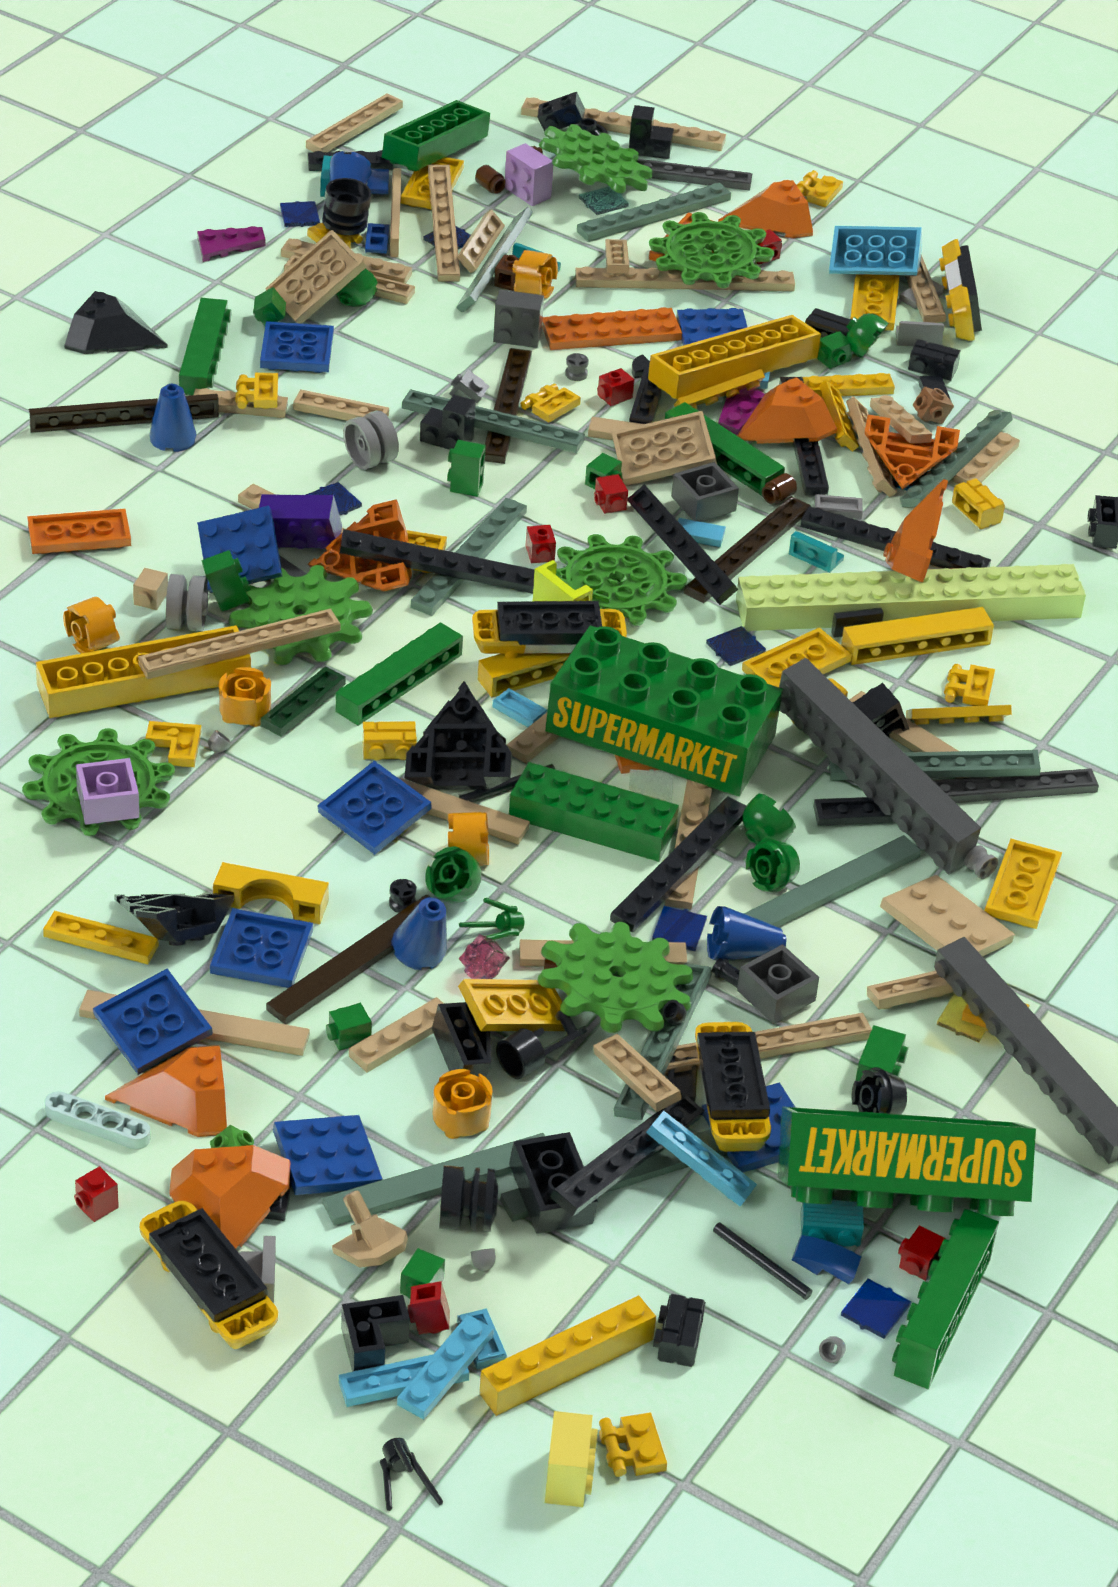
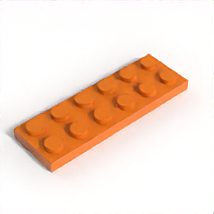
(611, 328)

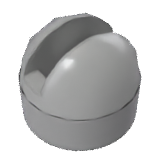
(218, 742)
(483, 1259)
(827, 1346)

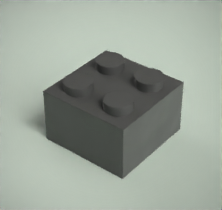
(518, 318)
(704, 492)
(778, 984)

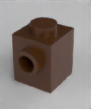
(504, 274)

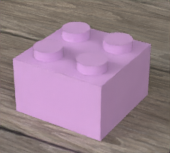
(528, 174)
(107, 791)

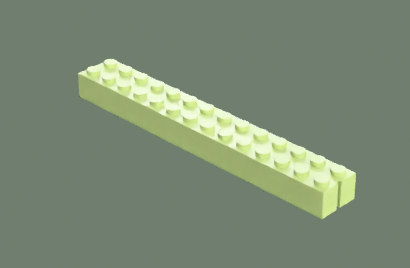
(1003, 592)

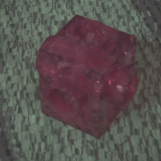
(483, 958)

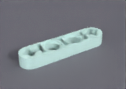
(60, 1103)

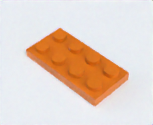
(79, 531)

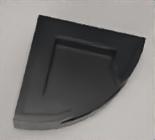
(638, 365)

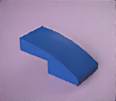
(379, 181)
(377, 238)
(821, 1254)

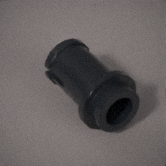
(726, 971)

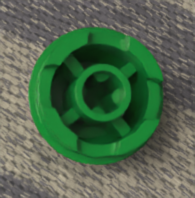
(772, 864)

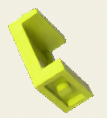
(551, 588)

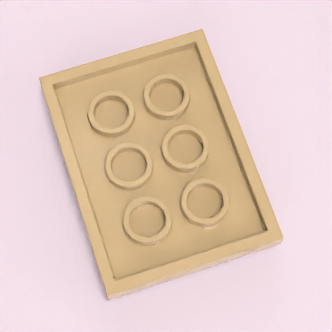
(317, 276)
(663, 448)
(944, 915)

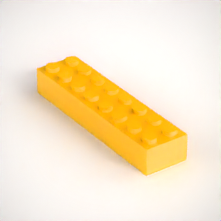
(733, 354)
(115, 678)

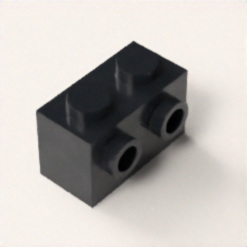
(561, 111)
(1103, 522)

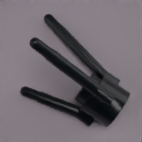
(401, 1459)

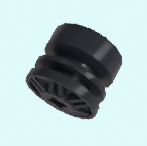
(346, 206)
(467, 1198)

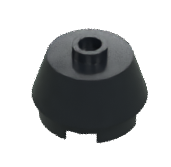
(879, 1092)

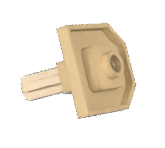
(372, 1238)

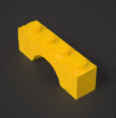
(302, 895)

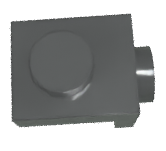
(470, 385)

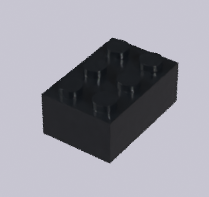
(541, 1167)

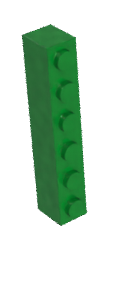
(205, 345)
(734, 454)
(398, 673)

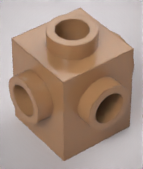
(933, 405)

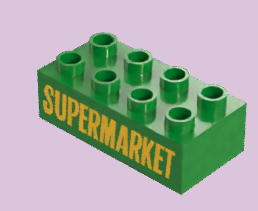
(664, 709)
(906, 1155)

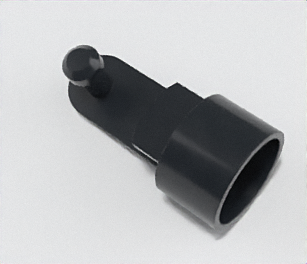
(523, 1052)

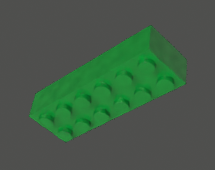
(435, 135)
(594, 811)
(944, 1298)

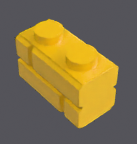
(978, 503)
(388, 739)

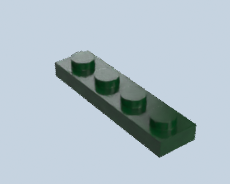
(303, 701)

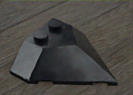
(110, 325)
(459, 749)
(178, 915)

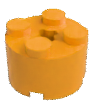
(535, 273)
(91, 624)
(244, 696)
(470, 834)
(462, 1103)

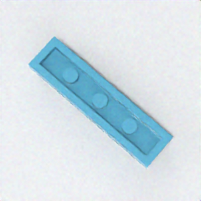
(701, 1158)
(445, 1367)
(383, 1381)

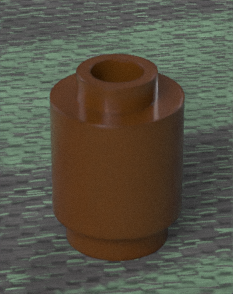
(490, 179)
(779, 489)

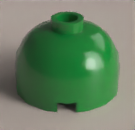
(358, 290)
(864, 332)
(766, 821)
(453, 875)

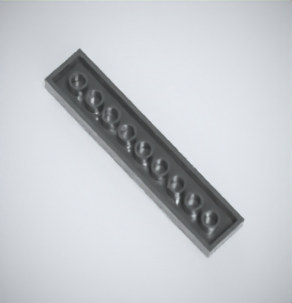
(878, 766)

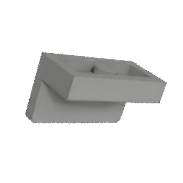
(910, 331)
(264, 1263)

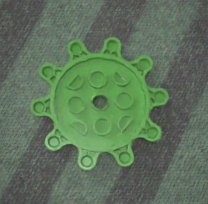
(596, 158)
(691, 244)
(640, 576)
(311, 594)
(60, 782)
(587, 969)

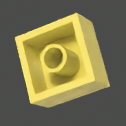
(571, 1459)

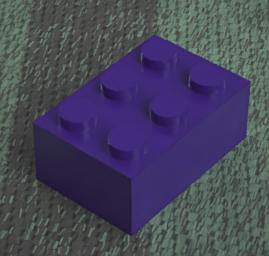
(303, 520)

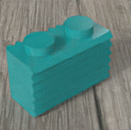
(833, 1222)

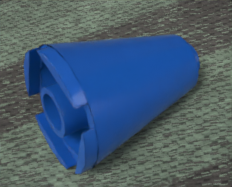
(350, 166)
(172, 421)
(422, 935)
(741, 935)

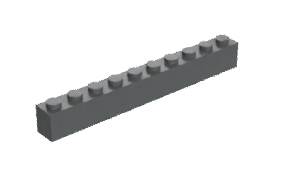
(1031, 1045)

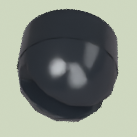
(674, 1012)

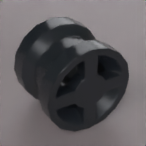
(402, 894)

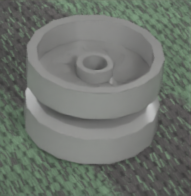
(371, 440)
(189, 603)

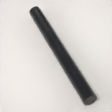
(480, 794)
(762, 1260)

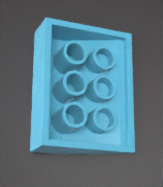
(876, 250)

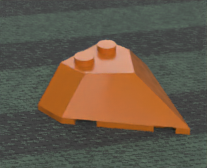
(776, 208)
(789, 413)
(906, 459)
(382, 521)
(911, 545)
(181, 1092)
(231, 1186)

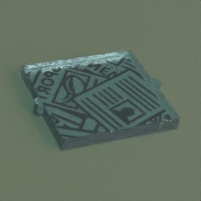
(603, 200)

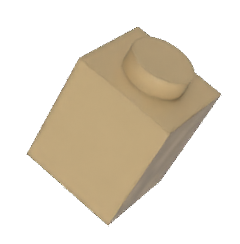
(150, 588)

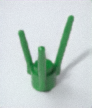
(509, 921)

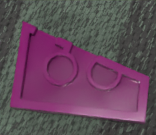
(230, 239)
(739, 409)

